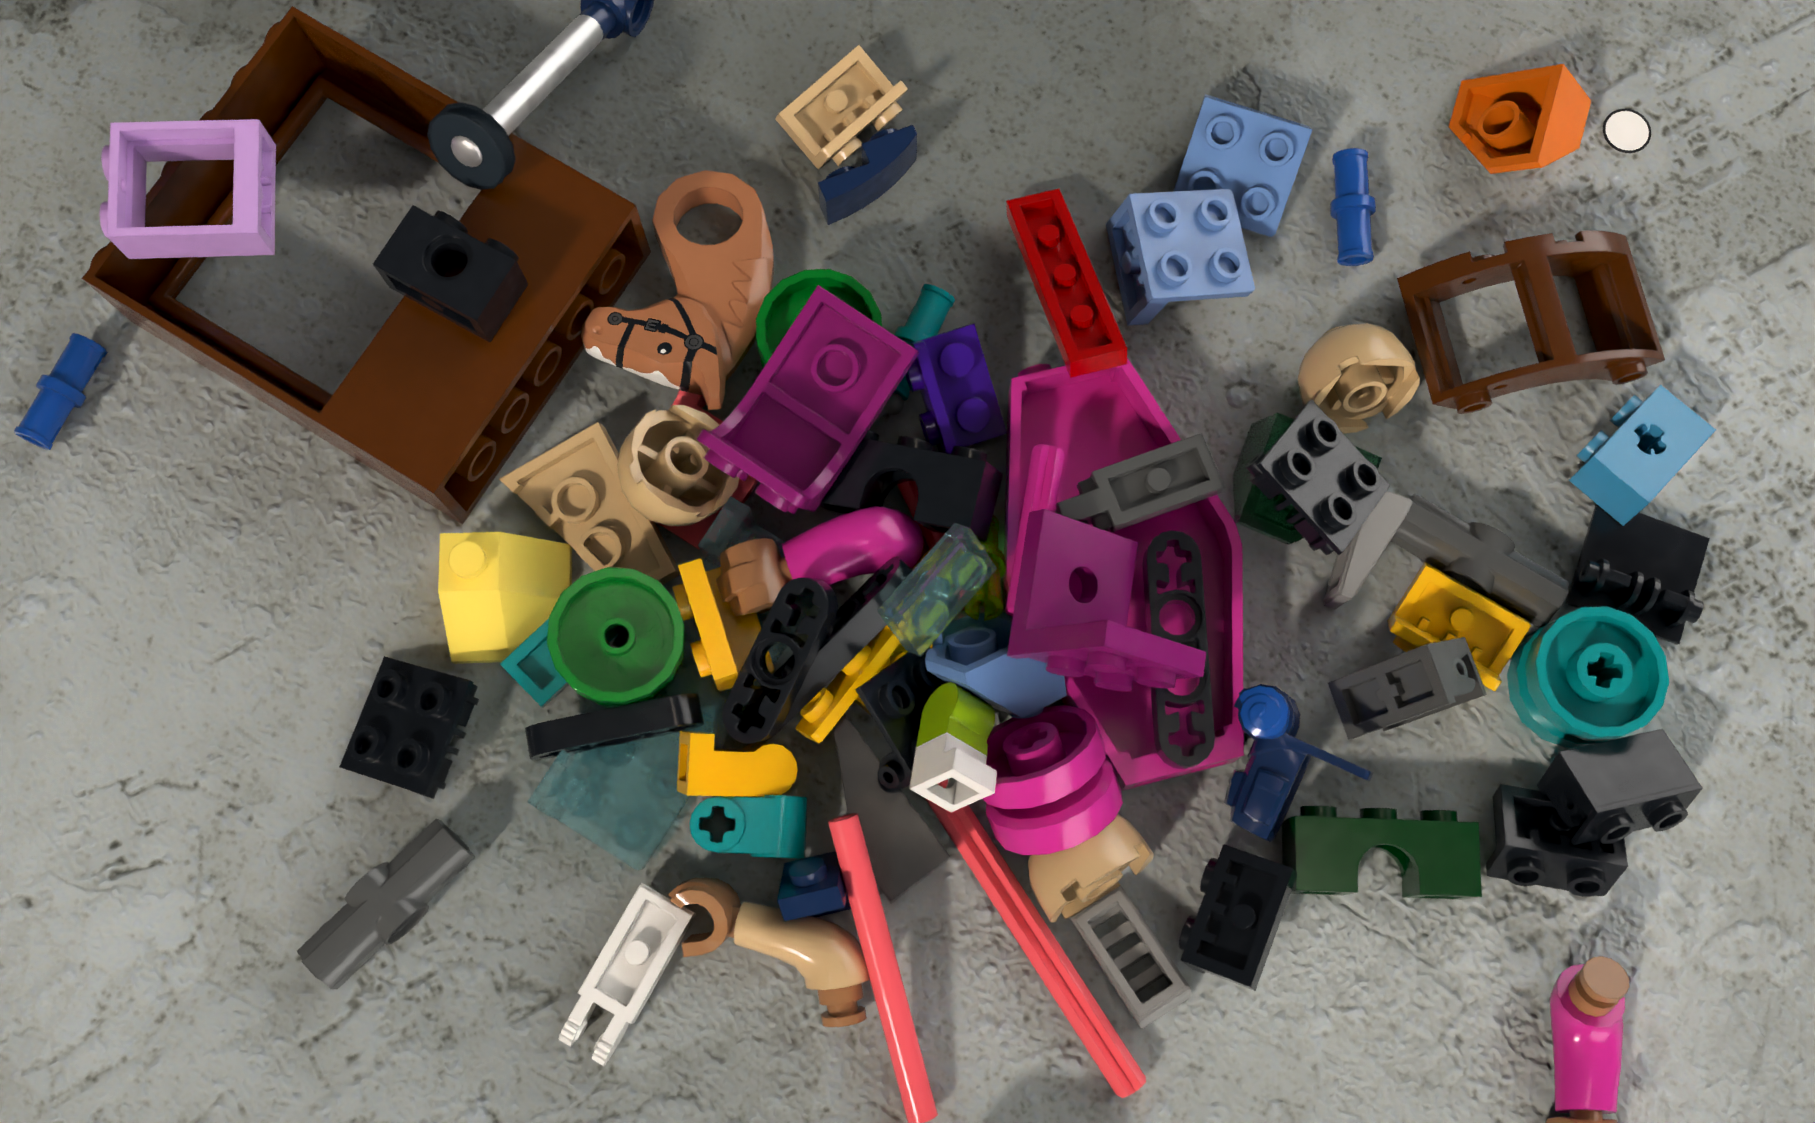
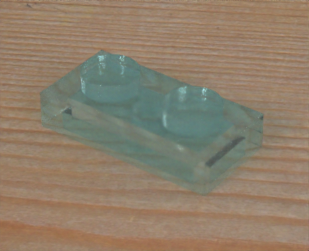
(937, 589)

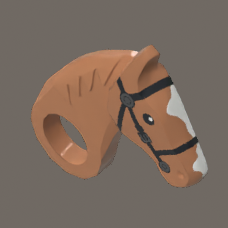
(711, 322)

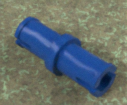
(1352, 207)
(61, 391)

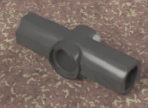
(1481, 560)
(385, 904)

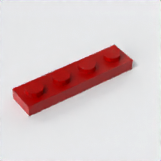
(1066, 283)

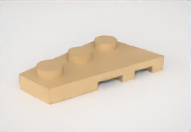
(582, 499)

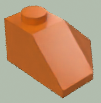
(1521, 117)

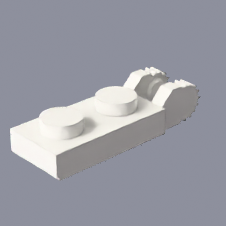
(628, 968)

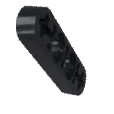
(1188, 574)
(850, 632)

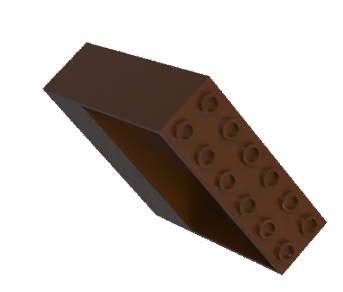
(426, 394)

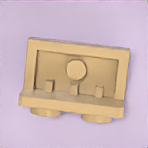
(840, 107)

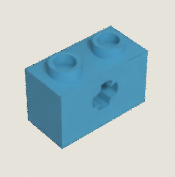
(1641, 455)

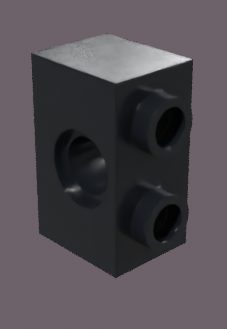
(473, 299)

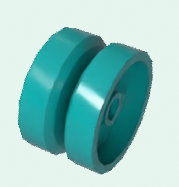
(1588, 677)

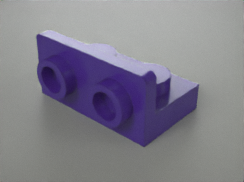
(955, 390)

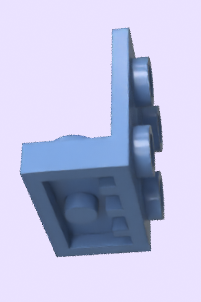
(1249, 155)
(1177, 250)

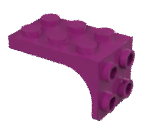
(810, 404)

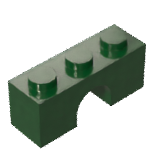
(1434, 853)

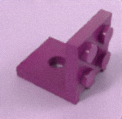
(1093, 632)

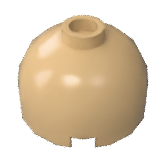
(1357, 374)
(666, 471)
(1084, 874)

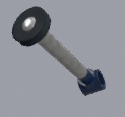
(475, 141)

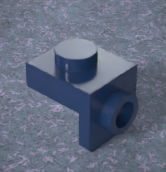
(812, 887)

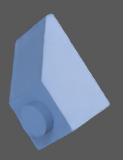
(977, 660)

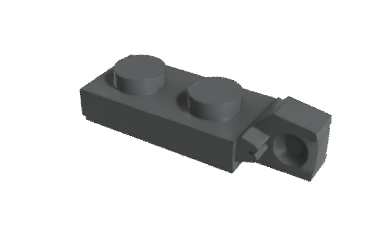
(1145, 486)

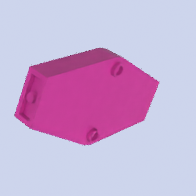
(1097, 424)

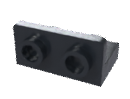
(1537, 847)
(1236, 916)

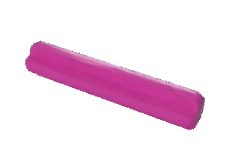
(1040, 494)

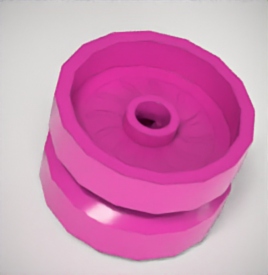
(1050, 781)

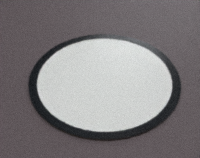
(1626, 130)

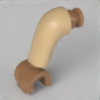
(818, 948)

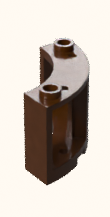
(1610, 298)

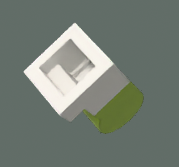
(954, 748)

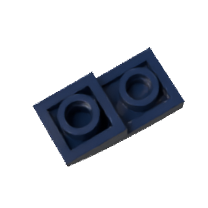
(884, 162)

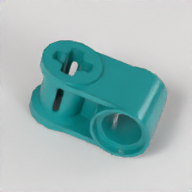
(764, 825)

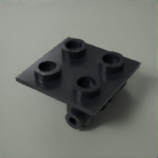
(1321, 478)
(1642, 571)
(896, 704)
(410, 726)

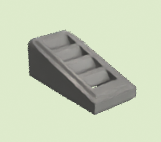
(1365, 549)
(1160, 1003)

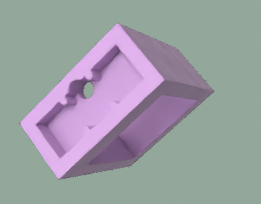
(253, 187)

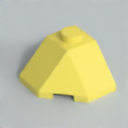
(497, 590)

